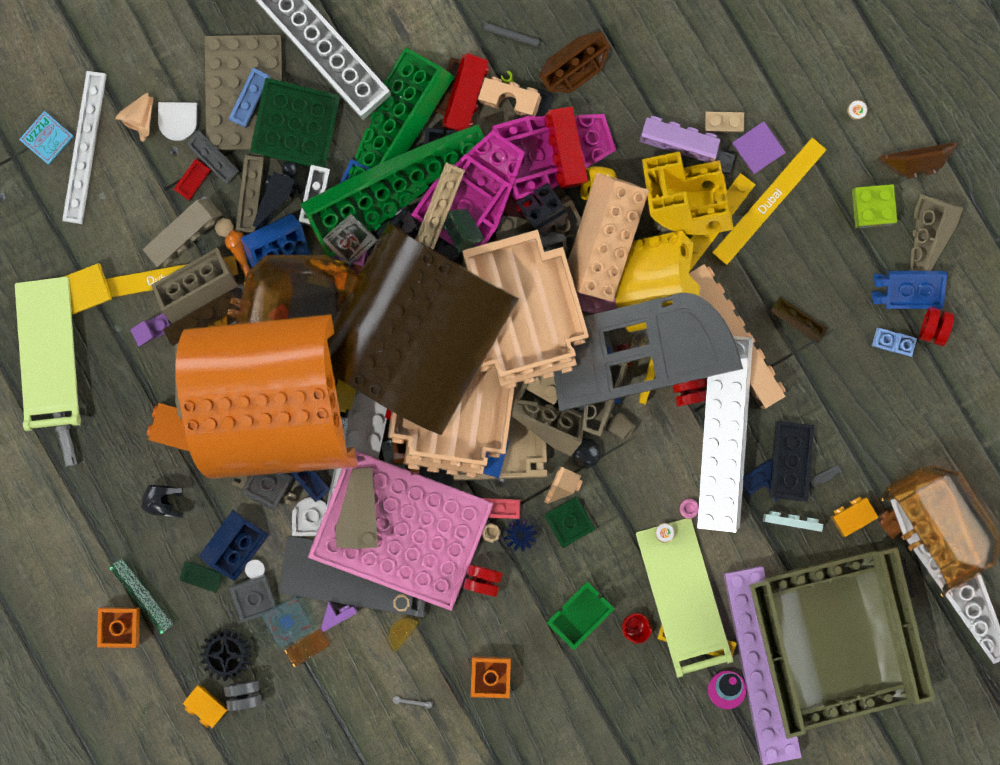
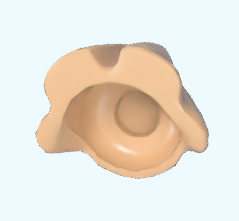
(138, 115)

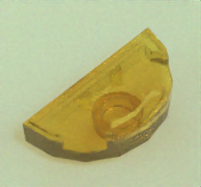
(400, 632)

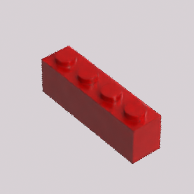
(465, 93)
(566, 147)

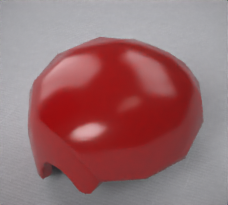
(636, 628)

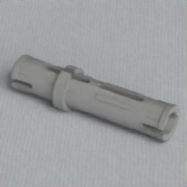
(65, 441)

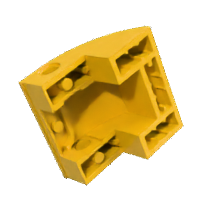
(687, 197)
(656, 270)

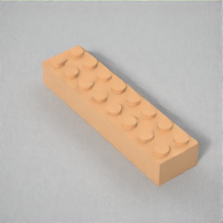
(762, 383)

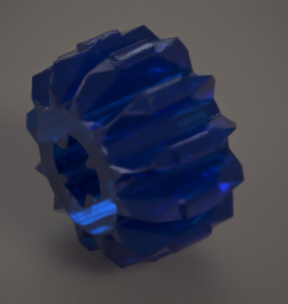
(524, 530)

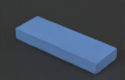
(248, 98)

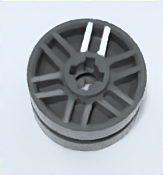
(242, 695)

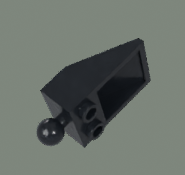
(278, 195)

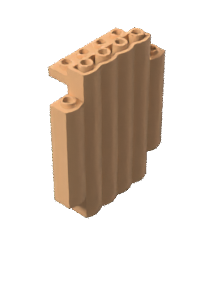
(546, 316)
(474, 429)

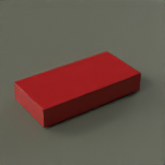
(192, 179)

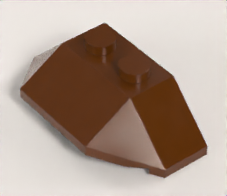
(575, 63)
(918, 161)

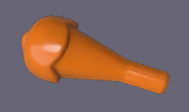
(234, 243)

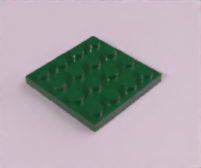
(294, 123)

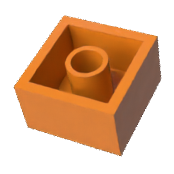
(118, 627)
(490, 677)

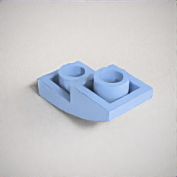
(894, 342)

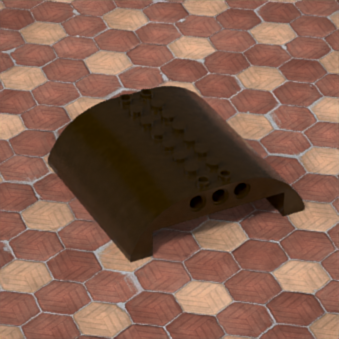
(416, 330)

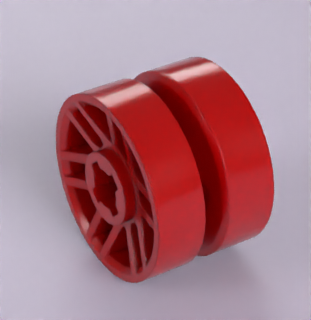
(936, 326)
(690, 392)
(483, 580)

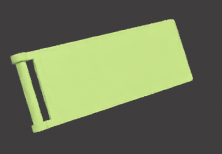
(46, 351)
(684, 597)

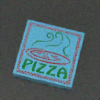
(46, 138)

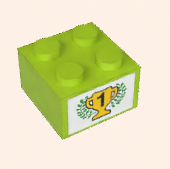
(874, 206)

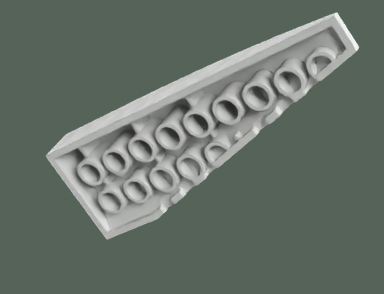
(969, 600)

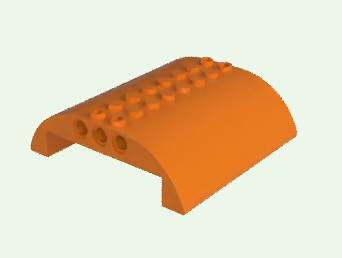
(261, 398)

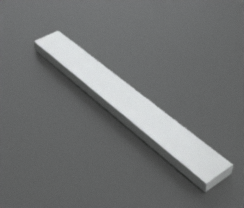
(84, 147)

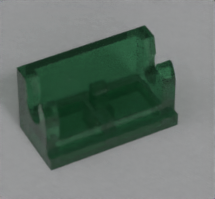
(462, 229)
(200, 576)

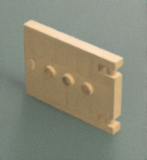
(523, 450)

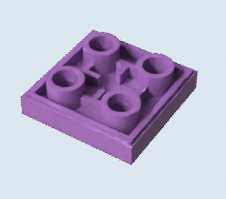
(758, 147)

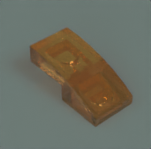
(307, 648)

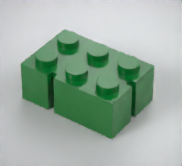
(580, 615)

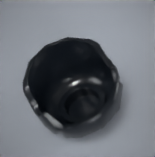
(586, 454)

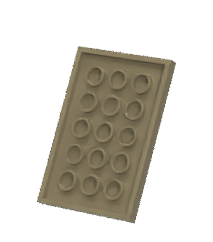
(226, 72)

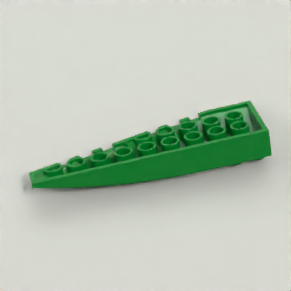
(415, 91)
(386, 187)

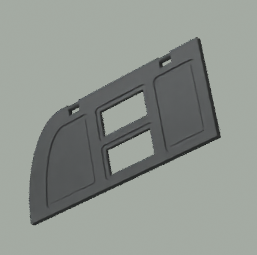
(685, 346)

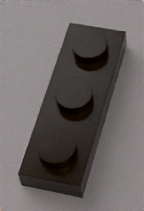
(799, 319)

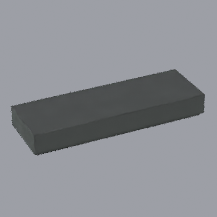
(212, 157)

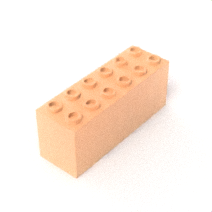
(605, 235)

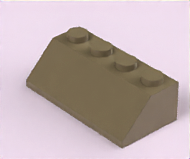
(194, 285)

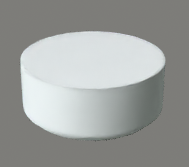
(254, 568)

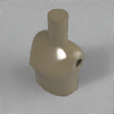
(620, 426)

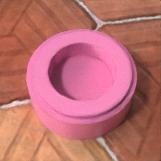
(689, 508)

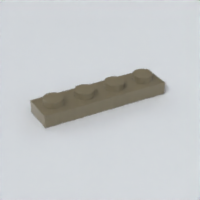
(249, 193)

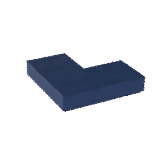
(758, 478)

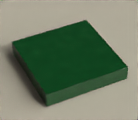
(569, 522)

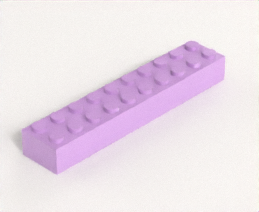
(764, 709)

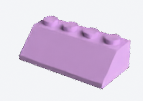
(676, 139)

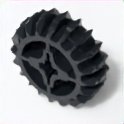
(233, 655)

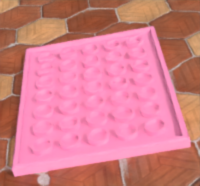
(422, 533)

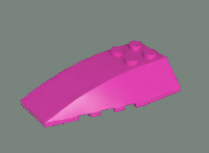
(537, 163)
(484, 185)

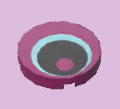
(726, 689)

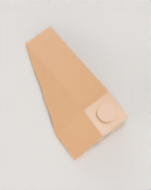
(563, 485)

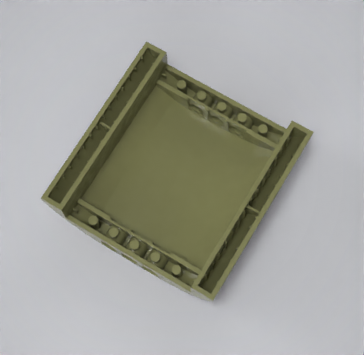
(841, 640)

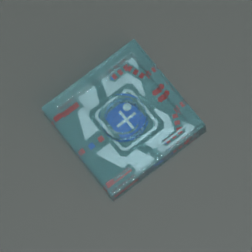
(287, 622)

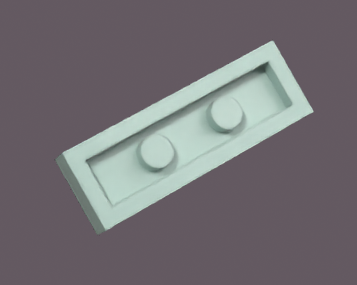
(793, 520)

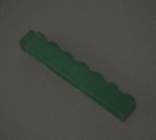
(141, 595)

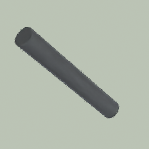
(511, 34)

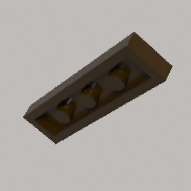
(201, 317)

